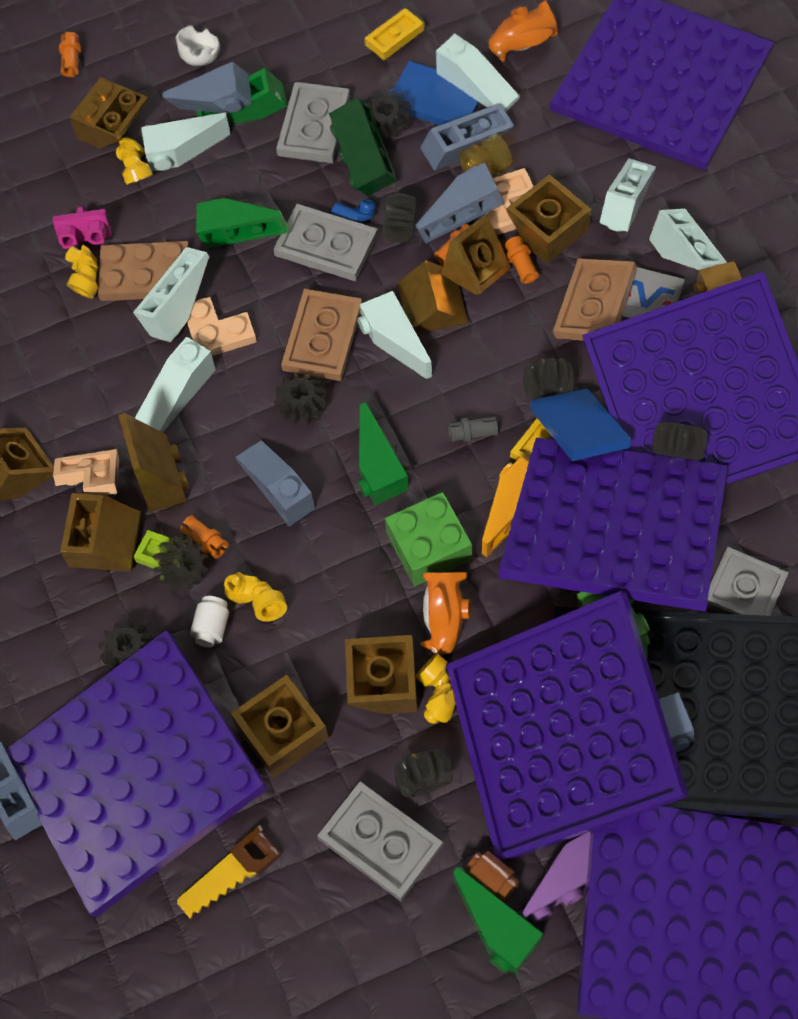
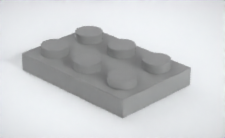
(307, 122)
(326, 242)
(380, 841)

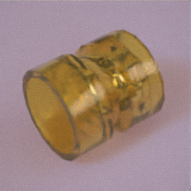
(491, 151)

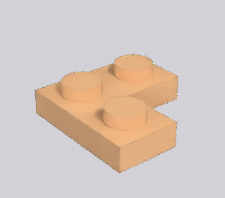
(511, 187)
(222, 334)
(95, 470)

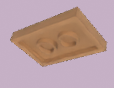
(134, 269)
(594, 297)
(322, 335)

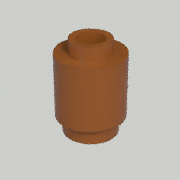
(493, 875)

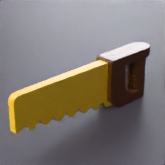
(229, 872)

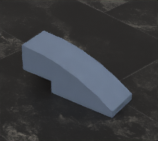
(16, 805)

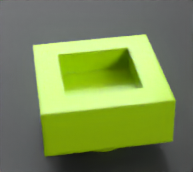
(148, 548)

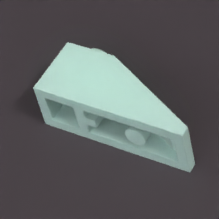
(473, 74)
(179, 141)
(626, 195)
(683, 241)
(172, 298)
(393, 332)
(176, 384)

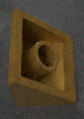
(476, 257)
(431, 299)

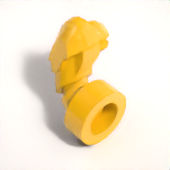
(130, 153)
(86, 264)
(267, 603)
(442, 703)

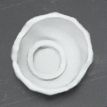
(197, 47)

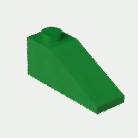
(266, 97)
(231, 222)
(379, 467)
(502, 931)

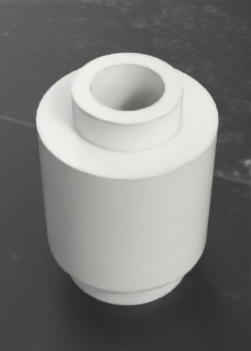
(209, 621)

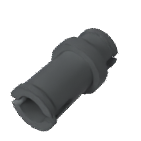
(469, 429)

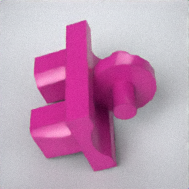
(82, 227)

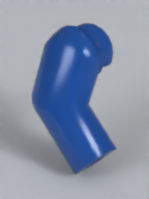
(358, 214)

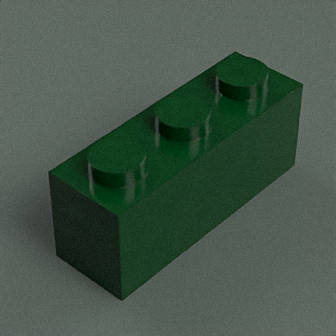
(362, 147)

